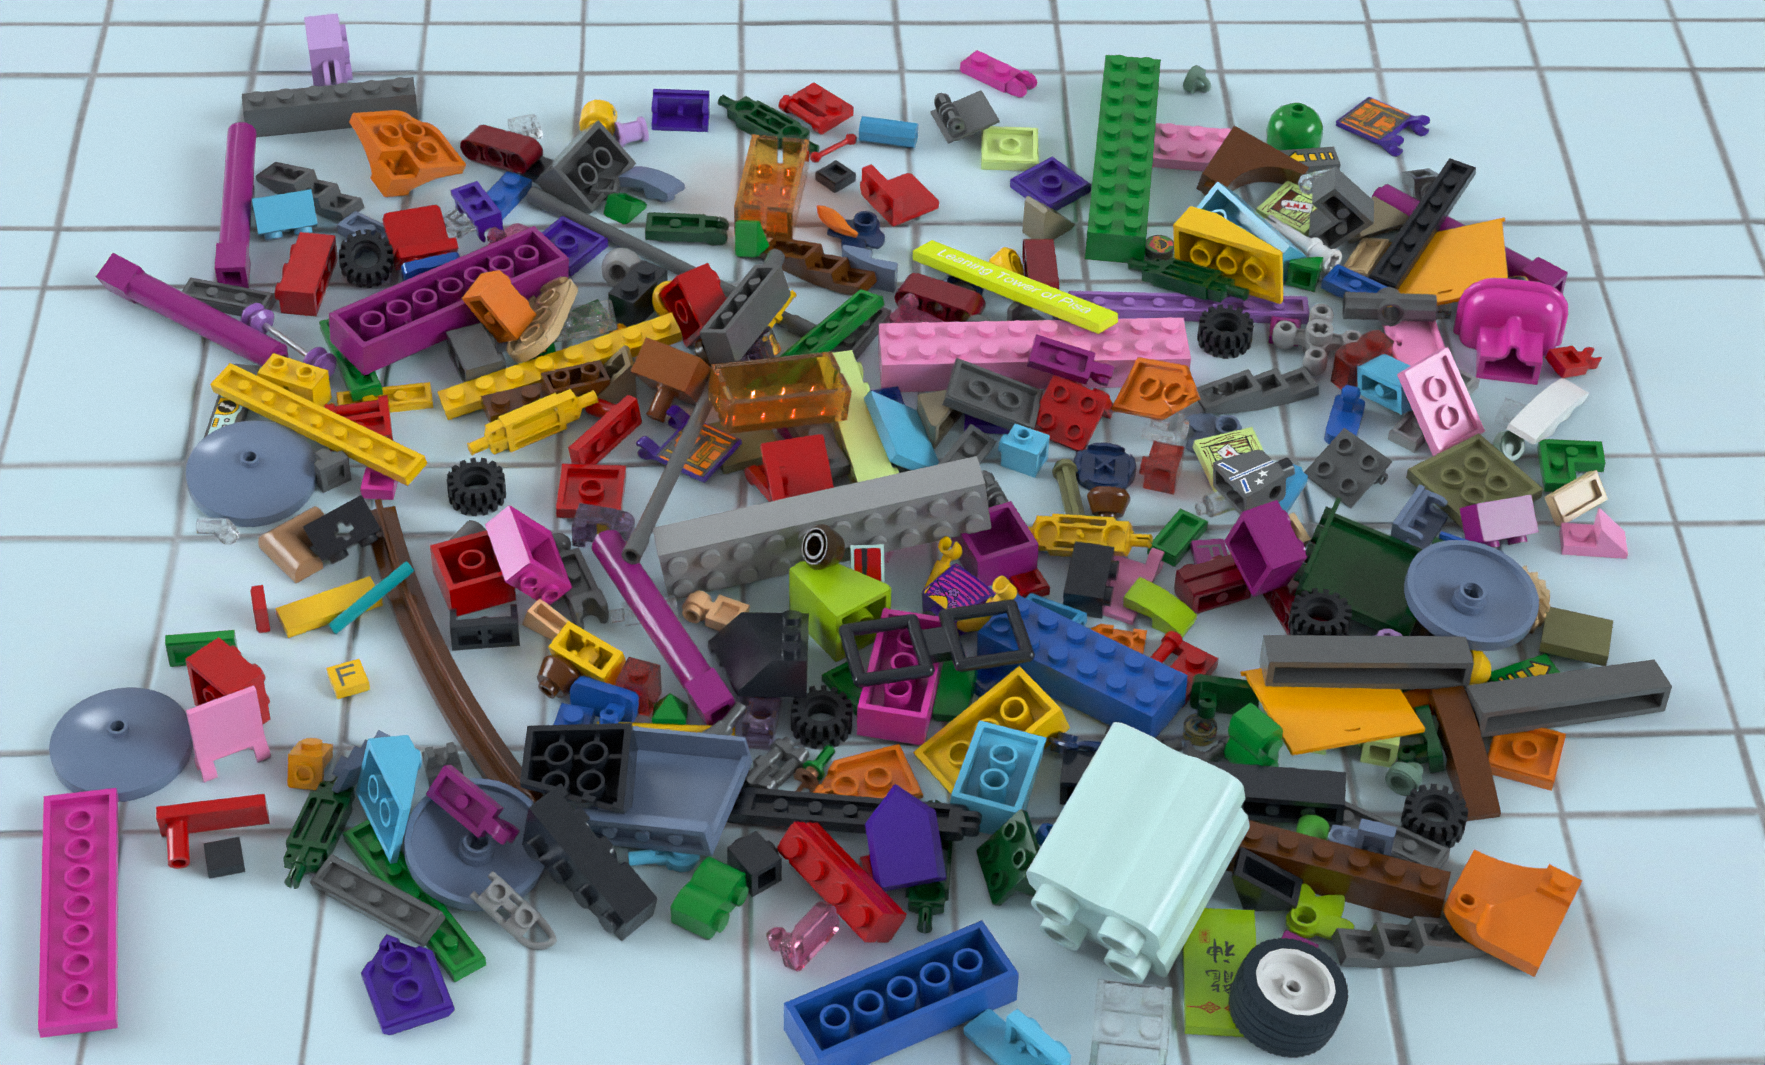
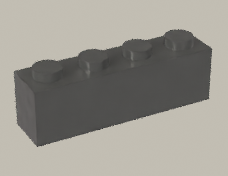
(745, 314)

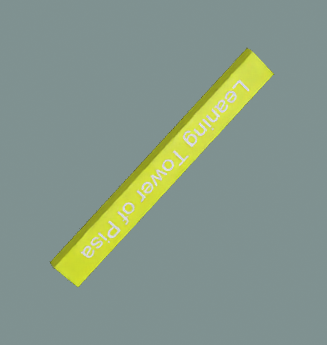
(1015, 287)

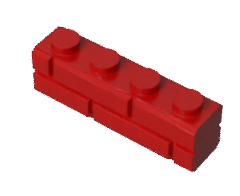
(841, 882)

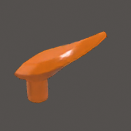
(835, 221)

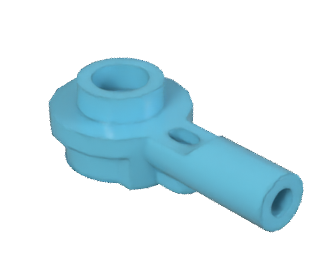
(674, 861)

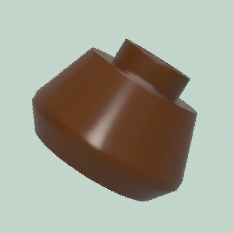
(1108, 501)
(556, 676)

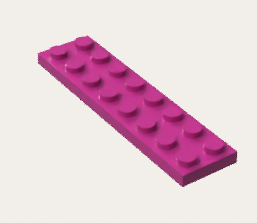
(79, 914)

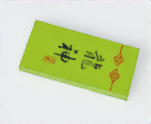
(1210, 965)

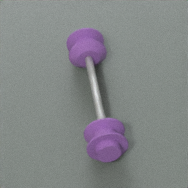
(263, 319)

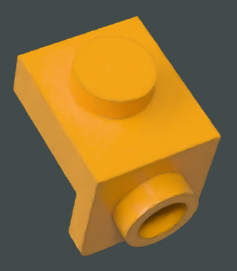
(307, 763)

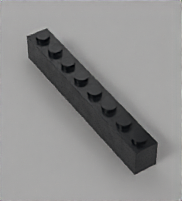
(1270, 791)

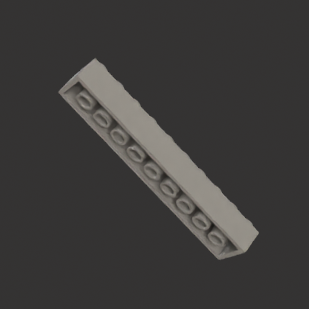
(769, 536)

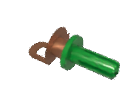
(813, 770)

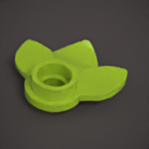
(1319, 913)

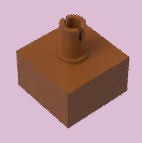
(671, 375)

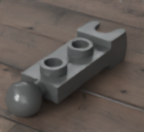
(585, 596)

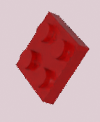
(590, 485)

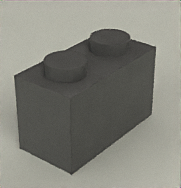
(474, 352)

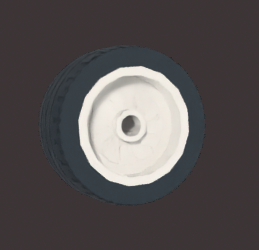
(1288, 997)

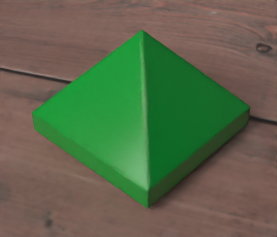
(670, 711)

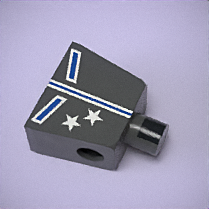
(1251, 479)

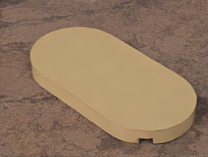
(551, 310)

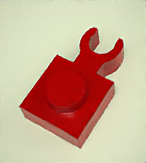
(1570, 362)

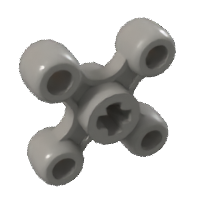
(1316, 338)

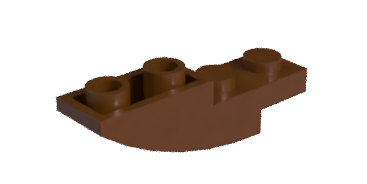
(578, 378)

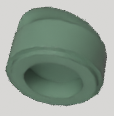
(1194, 80)
(1509, 444)
(1404, 777)

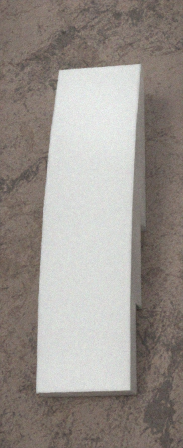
(1547, 410)

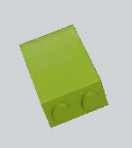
(836, 598)

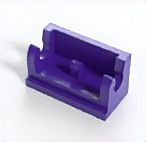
(680, 110)
(478, 207)

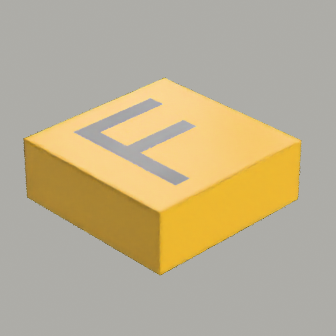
(348, 678)

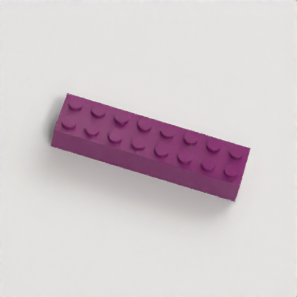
(430, 304)

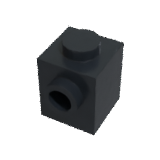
(756, 859)

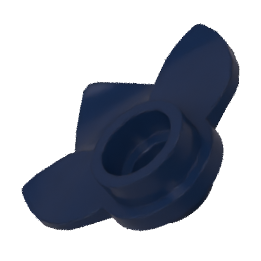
(868, 228)
(1069, 742)

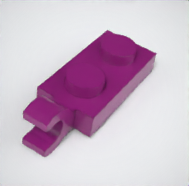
(1068, 361)
(470, 805)

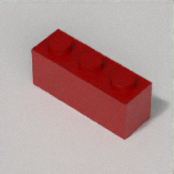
(307, 274)

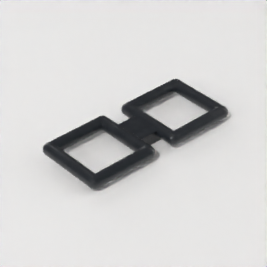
(936, 644)

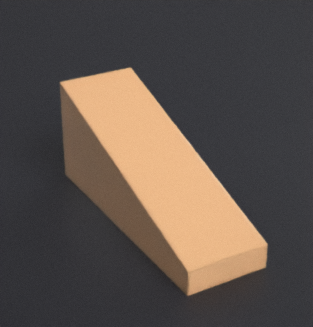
(544, 619)

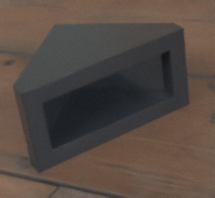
(1264, 884)

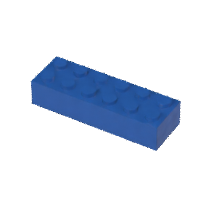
(1089, 669)
(902, 999)

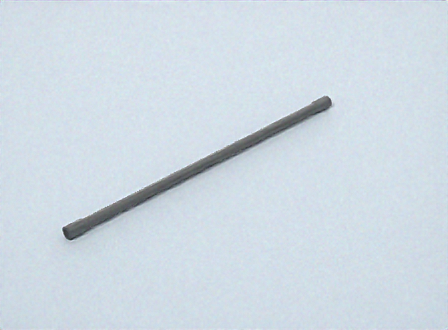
(640, 536)

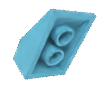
(998, 773)
(388, 787)

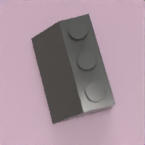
(580, 163)

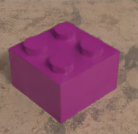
(1265, 548)
(999, 551)

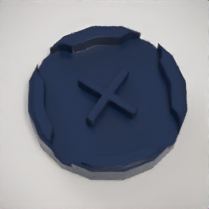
(1105, 466)

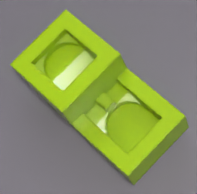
(1164, 608)

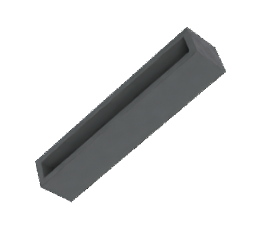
(325, 106)
(1366, 661)
(1569, 697)

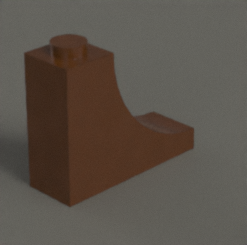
(1248, 160)

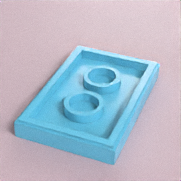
(901, 432)

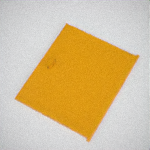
(1458, 260)
(1334, 717)

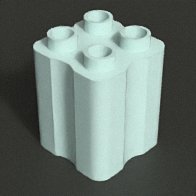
(1137, 852)

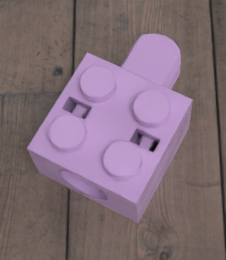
(328, 50)

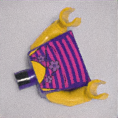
(956, 587)

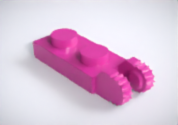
(998, 74)

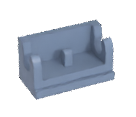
(1419, 519)

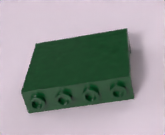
(1361, 567)

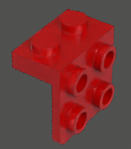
(896, 198)
(417, 234)
(1071, 412)

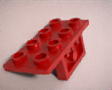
(796, 466)

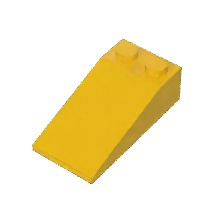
(1222, 245)
(1011, 703)

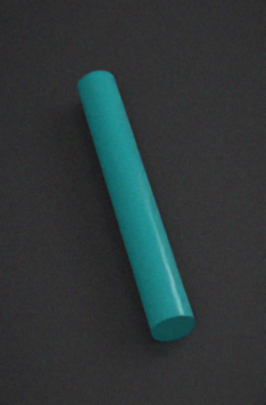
(371, 597)

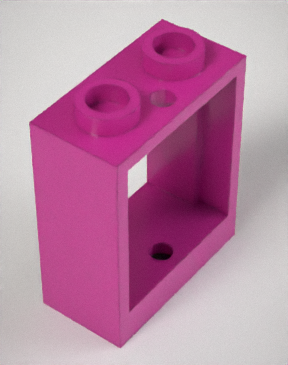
(528, 555)

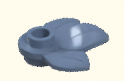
(1208, 425)

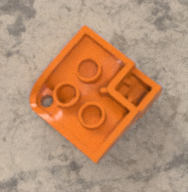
(404, 151)
(1510, 908)

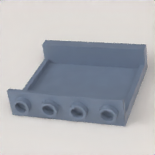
(680, 792)

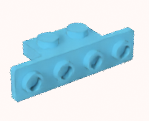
(1016, 1040)

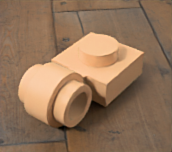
(716, 614)

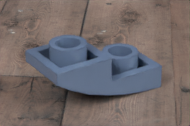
(653, 182)
(884, 270)
(349, 768)

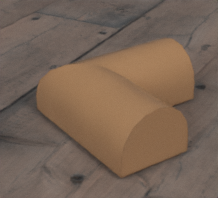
(290, 546)

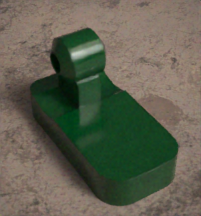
(1220, 695)
(1430, 749)

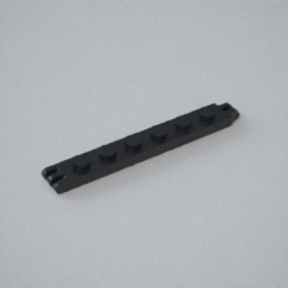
(838, 812)

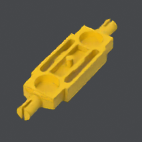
(532, 422)
(1064, 529)

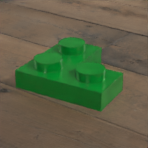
(1563, 458)

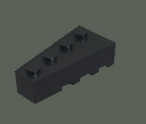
(586, 864)

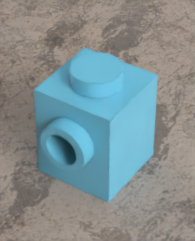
(1024, 450)

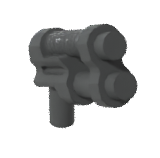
(766, 773)

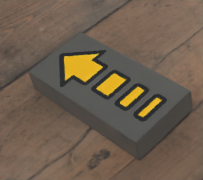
(1315, 158)

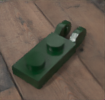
(686, 228)

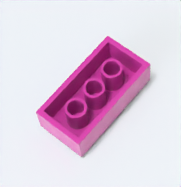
(901, 708)

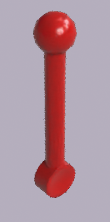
(850, 139)

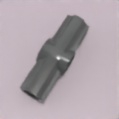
(1404, 306)

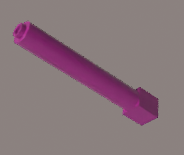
(232, 251)
(1517, 264)
(139, 287)
(698, 679)

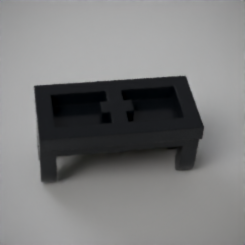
(484, 631)

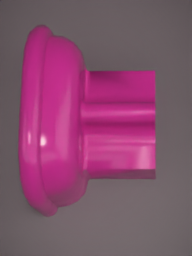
(1511, 326)

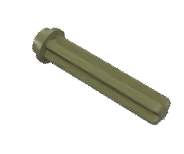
(1065, 473)

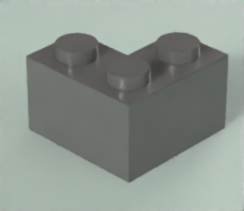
(1341, 209)

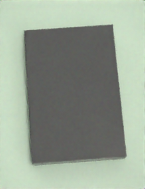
(991, 396)

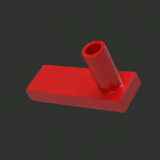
(614, 426)
(181, 819)

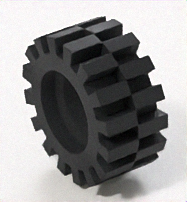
(366, 242)
(1225, 343)
(476, 474)
(1323, 606)
(822, 731)
(1435, 802)

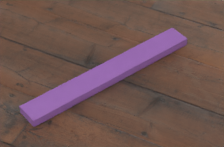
(1177, 305)

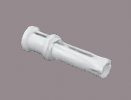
(1308, 246)

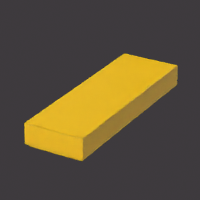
(400, 397)
(322, 607)

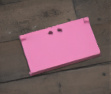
(1414, 340)

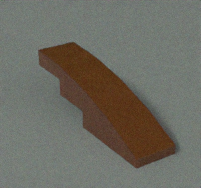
(828, 271)
(1465, 752)

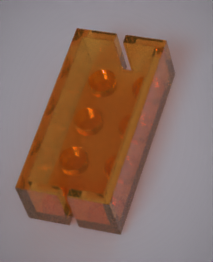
(771, 189)
(779, 392)

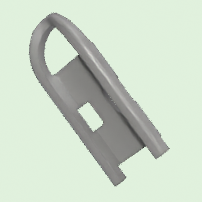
(521, 917)

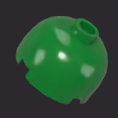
(1294, 127)

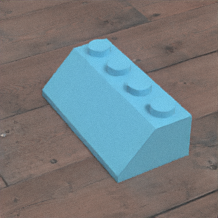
(1235, 209)

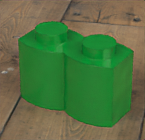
(1253, 738)
(709, 898)

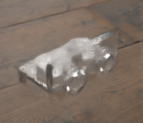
(588, 321)
(1160, 430)

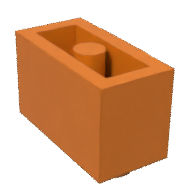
(499, 306)

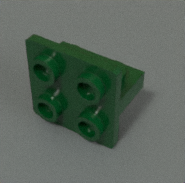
(1007, 858)

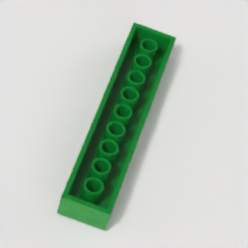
(1123, 159)

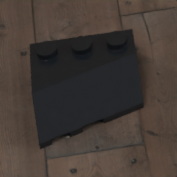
(765, 653)
(588, 759)

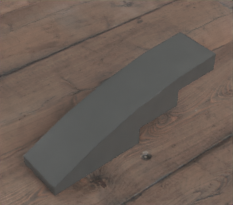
(326, 195)
(1249, 393)
(1400, 945)

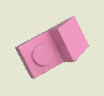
(1596, 540)

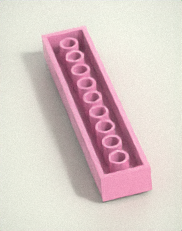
(923, 354)

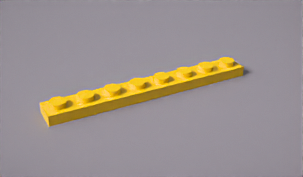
(467, 396)
(319, 424)

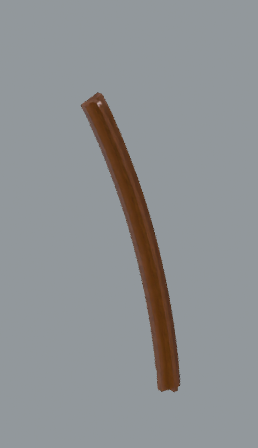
(436, 663)

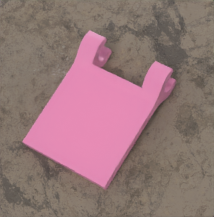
(1128, 573)
(226, 728)

